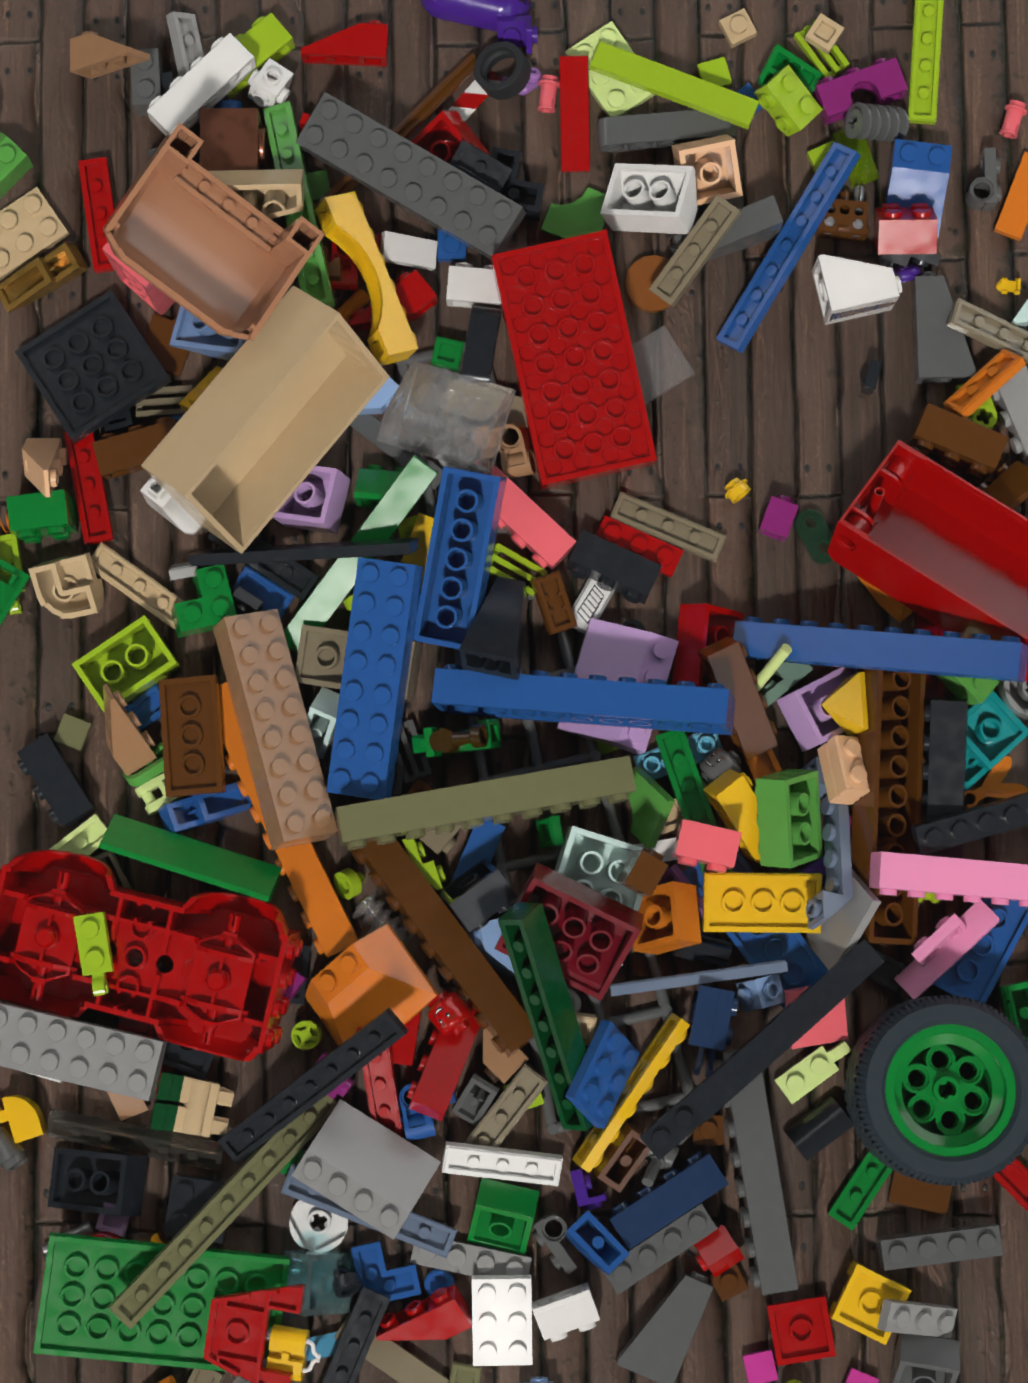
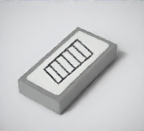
(590, 604)

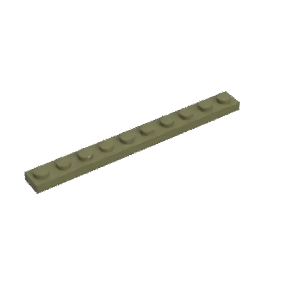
(217, 1214)

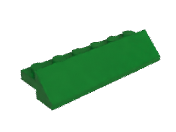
(191, 858)

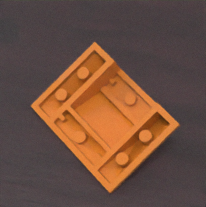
(366, 981)

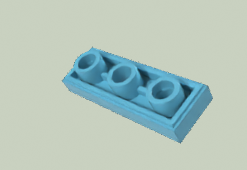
(700, 745)

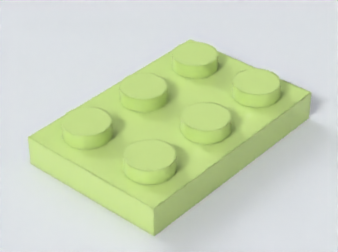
(612, 95)

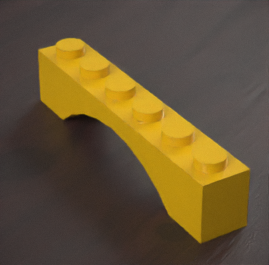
(347, 226)

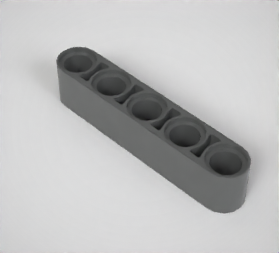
(659, 130)

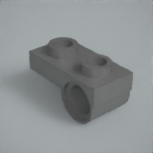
(989, 168)
(560, 1256)

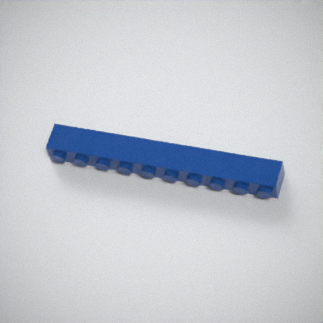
(886, 650)

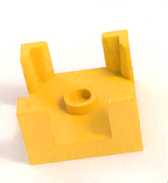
(863, 1299)

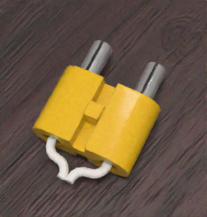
(289, 1350)

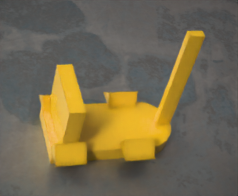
(1005, 285)

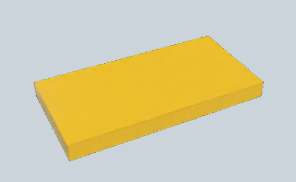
(758, 901)

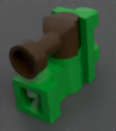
(450, 740)

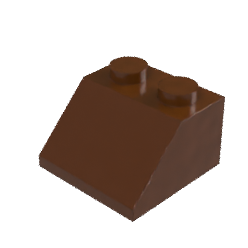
(1010, 485)

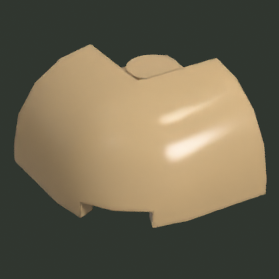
(68, 586)

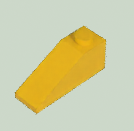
(737, 809)

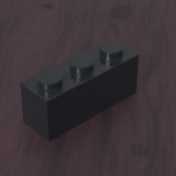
(613, 567)
(55, 781)

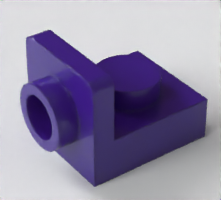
(517, 31)
(582, 1184)

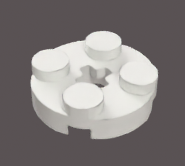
(315, 1238)

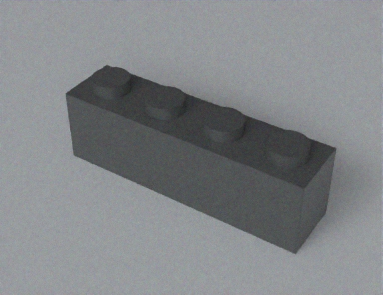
(939, 1246)
(662, 1247)

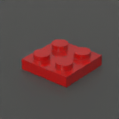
(801, 1330)

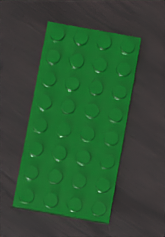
(91, 1271)

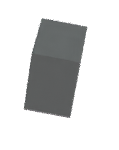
(475, 1099)

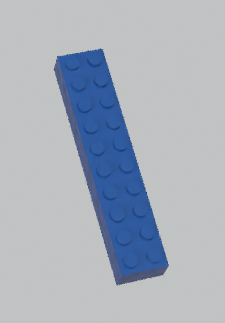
(586, 700)

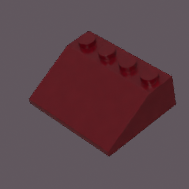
(586, 928)

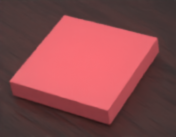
(829, 1029)

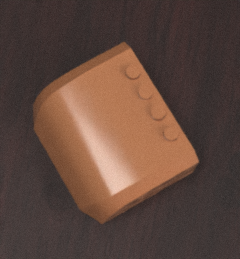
(206, 241)

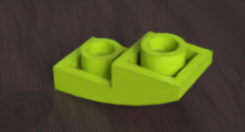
(432, 873)

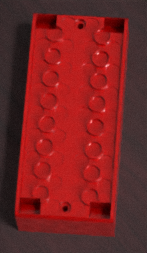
(938, 547)

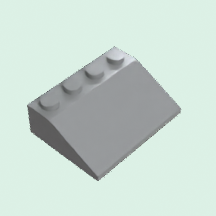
(366, 1169)

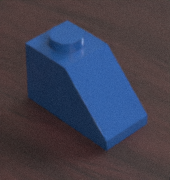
(596, 1243)

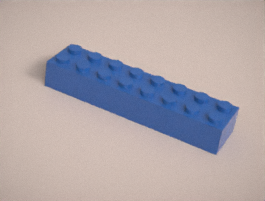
(374, 679)

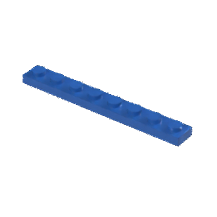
(788, 247)

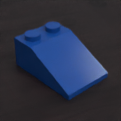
(918, 175)

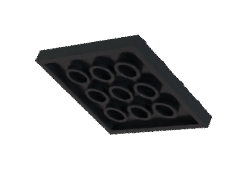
(93, 366)

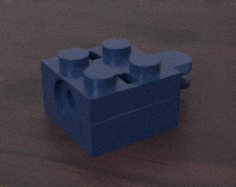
(710, 1024)

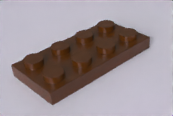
(192, 736)

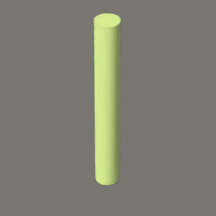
(772, 665)

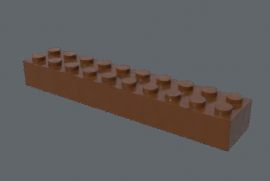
(894, 773)

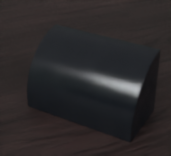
(818, 1127)

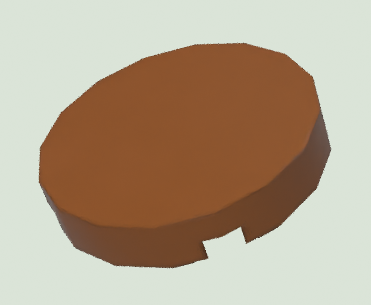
(640, 278)

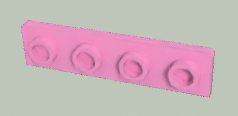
(945, 947)

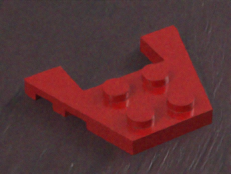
(240, 1329)

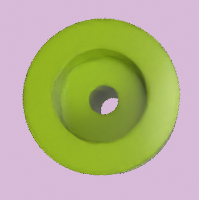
(348, 883)

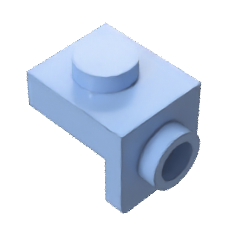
(760, 992)

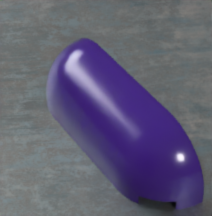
(476, 12)

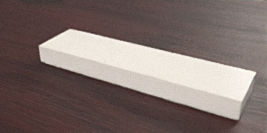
(502, 1163)

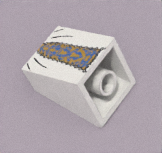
(853, 288)

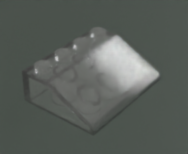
(447, 417)

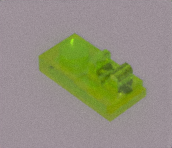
(865, 169)

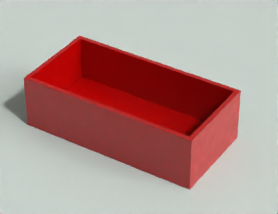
(573, 359)

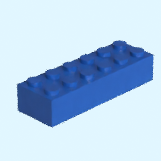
(458, 555)

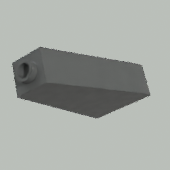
(755, 225)
(938, 350)
(666, 1334)

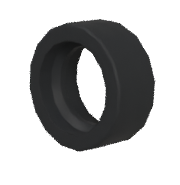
(515, 83)

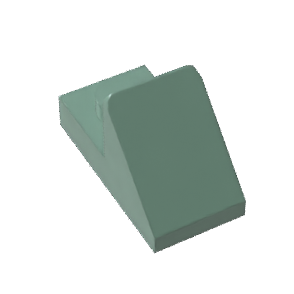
(788, 675)

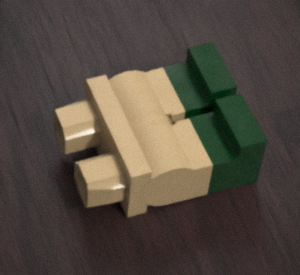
(199, 1106)

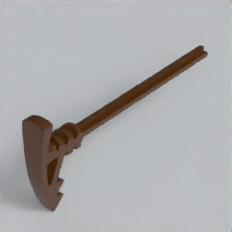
(404, 129)

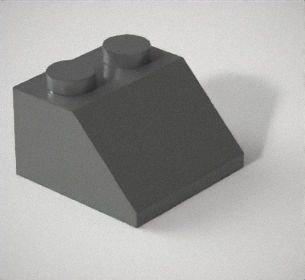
(925, 1360)

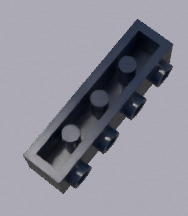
(668, 1199)

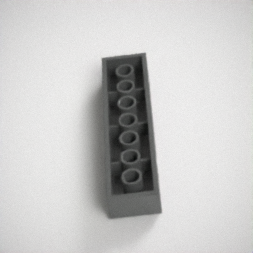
(410, 177)
(759, 1187)

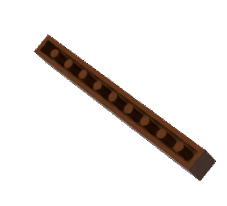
(447, 943)

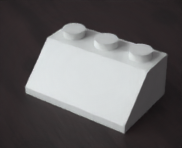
(651, 198)

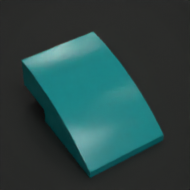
(990, 736)

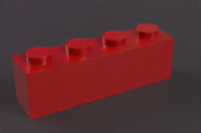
(441, 1071)

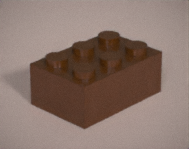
(957, 442)

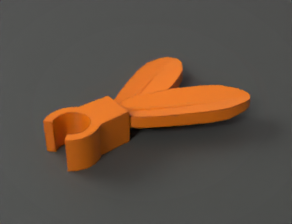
(992, 784)

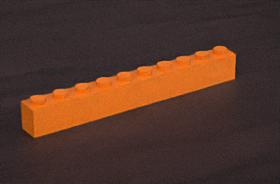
(301, 862)

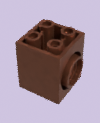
(232, 139)

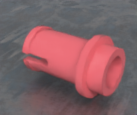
(548, 93)
(1014, 112)

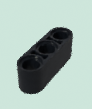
(481, 342)

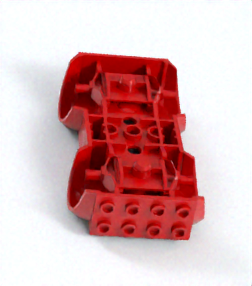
(226, 951)

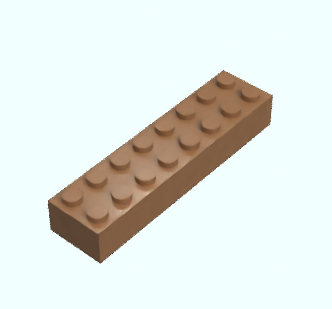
(275, 729)

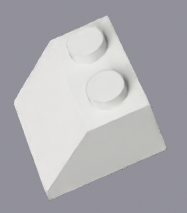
(566, 1312)

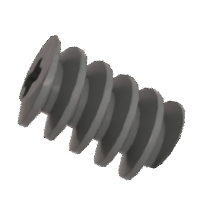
(876, 122)

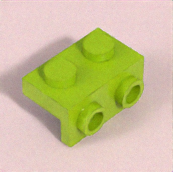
(788, 101)

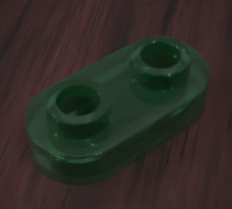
(814, 537)

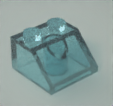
(316, 1272)

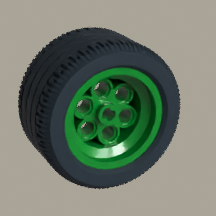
(883, 1099)

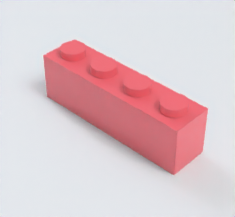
(532, 526)

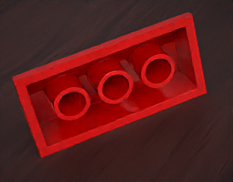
(697, 628)

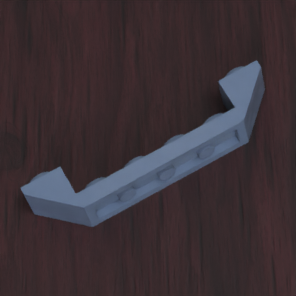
(836, 858)

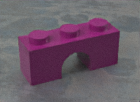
(881, 80)

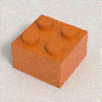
(669, 919)

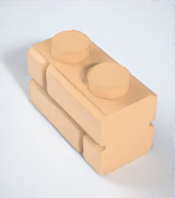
(843, 770)

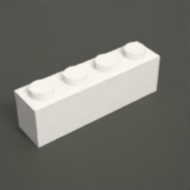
(203, 85)
(471, 287)

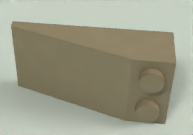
(323, 655)

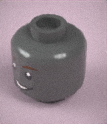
(717, 763)

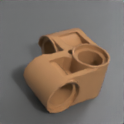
(517, 458)

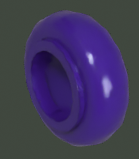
(907, 273)

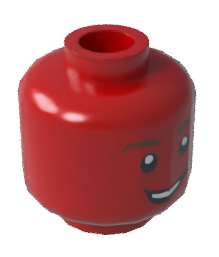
(449, 1013)

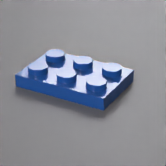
(602, 1074)

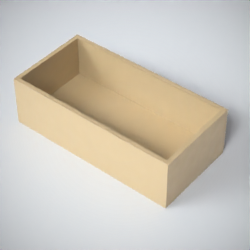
(267, 419)

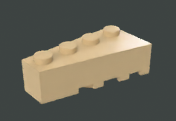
(269, 191)

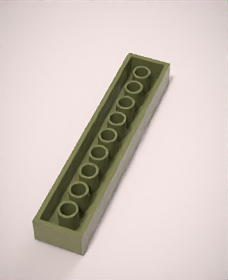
(485, 801)

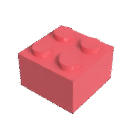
(706, 845)

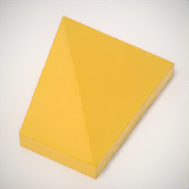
(849, 704)

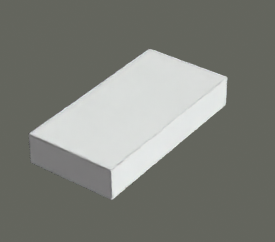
(408, 250)

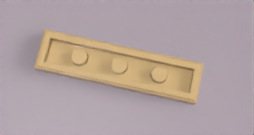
(134, 583)

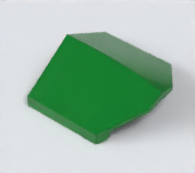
(780, 58)

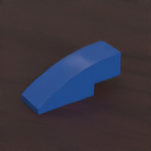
(203, 809)

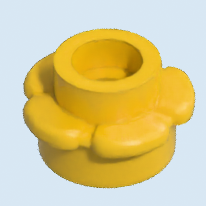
(737, 489)

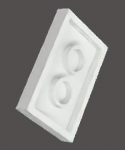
(502, 1320)

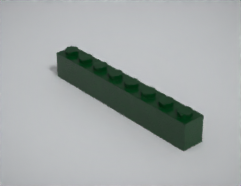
(546, 1003)

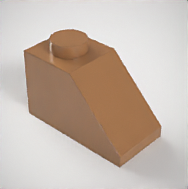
(499, 1065)

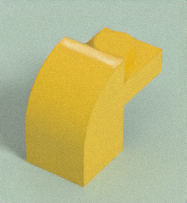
(23, 1117)

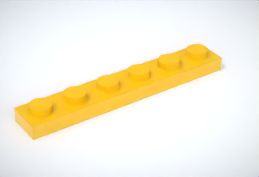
(639, 1083)

